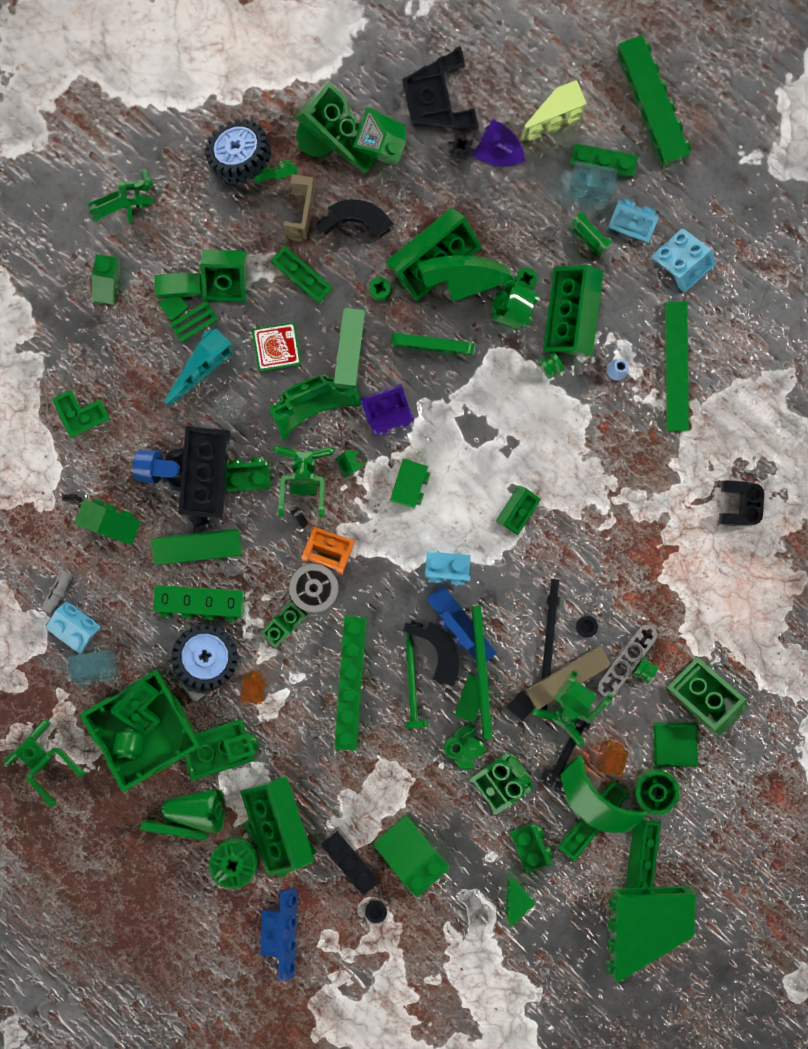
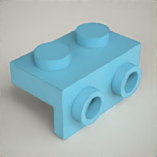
(72, 627)

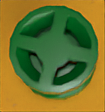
(530, 283)
(378, 293)
(551, 365)
(645, 670)

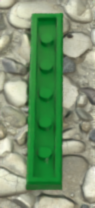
(676, 366)
(481, 672)

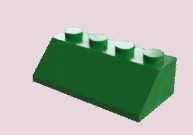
(444, 237)
(573, 310)
(277, 826)

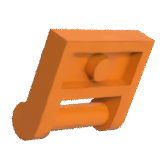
(328, 544)

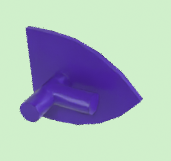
(499, 146)

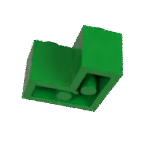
(106, 521)

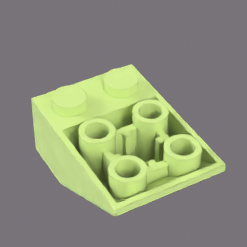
(561, 107)

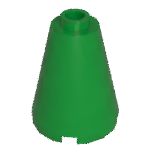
(197, 810)

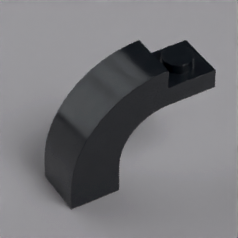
(355, 212)
(448, 660)

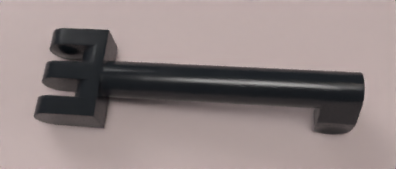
(555, 773)

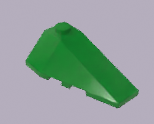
(333, 123)

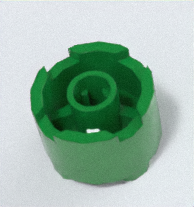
(514, 305)
(665, 799)

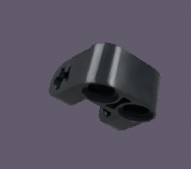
(746, 503)

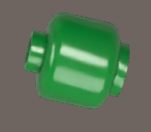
(128, 744)

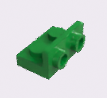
(248, 476)
(530, 846)

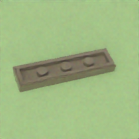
(586, 665)

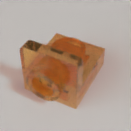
(253, 688)

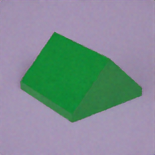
(518, 900)

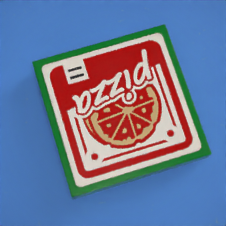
(276, 347)

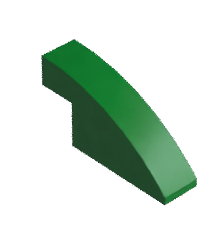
(463, 274)

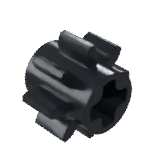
(462, 141)

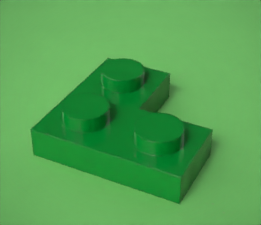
(283, 169)
(78, 419)
(133, 709)

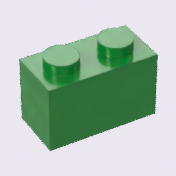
(409, 484)

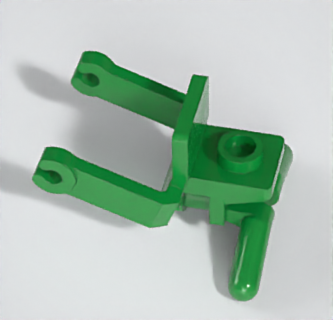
(119, 199)
(303, 476)
(573, 706)
(37, 758)

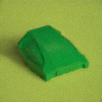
(503, 782)

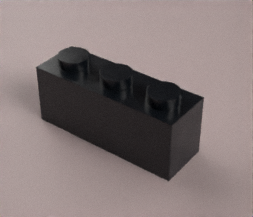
(350, 861)

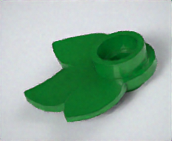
(467, 747)

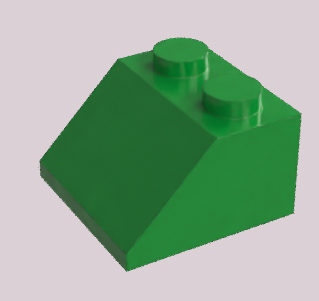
(224, 275)

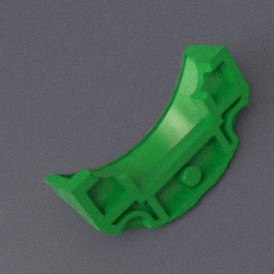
(309, 399)
(592, 806)

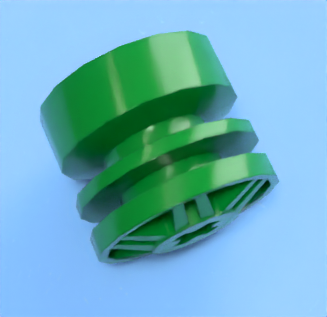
(238, 850)

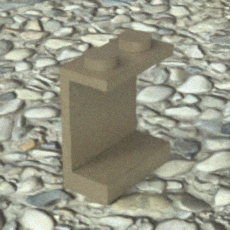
(304, 187)

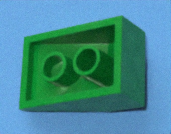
(708, 697)
(411, 856)

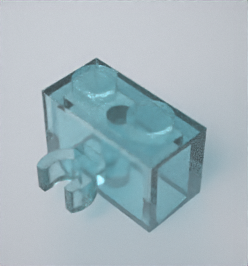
(93, 666)

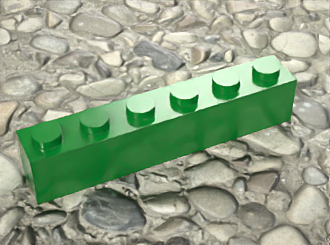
(653, 101)
(350, 683)

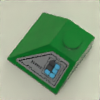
(380, 137)

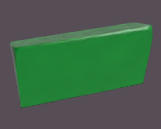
(518, 509)

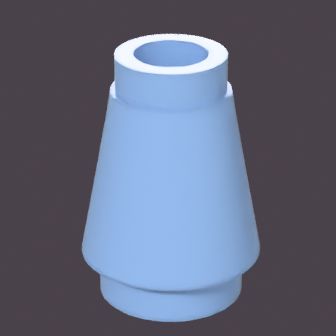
(614, 373)

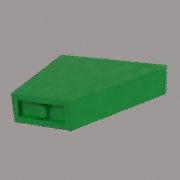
(647, 926)

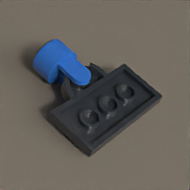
(194, 471)

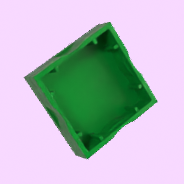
(160, 745)

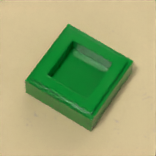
(173, 306)

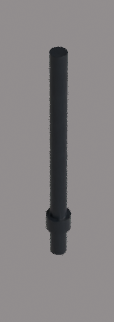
(552, 602)

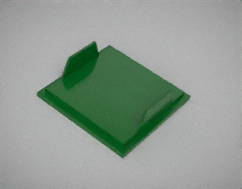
(675, 744)

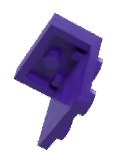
(387, 410)

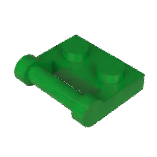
(590, 235)

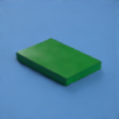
(213, 756)

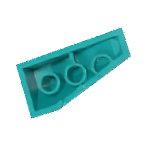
(205, 358)

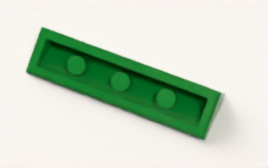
(196, 546)
(643, 854)

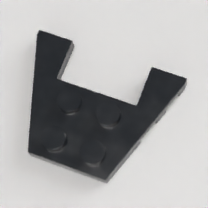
(429, 97)

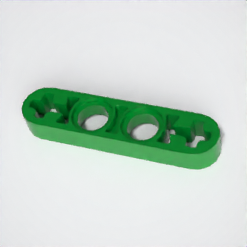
(433, 344)

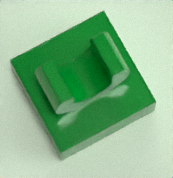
(348, 463)

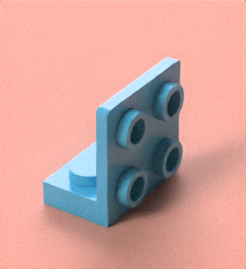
(685, 259)
(447, 567)

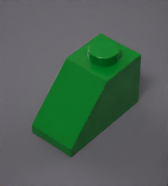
(105, 279)

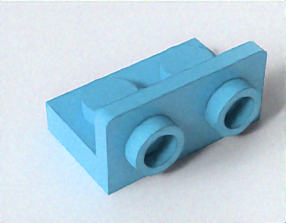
(634, 220)

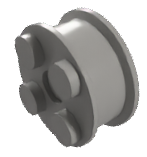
(323, 597)

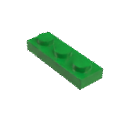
(603, 157)

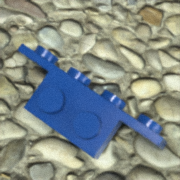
(457, 621)
(279, 933)

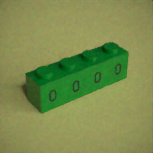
(199, 601)

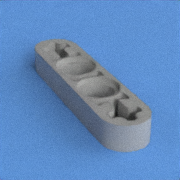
(629, 662)

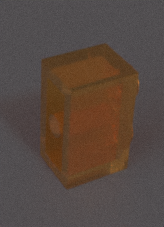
(612, 758)

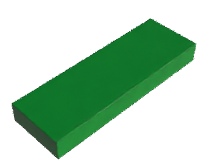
(301, 275)
(173, 829)

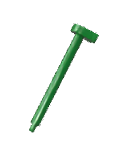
(413, 723)

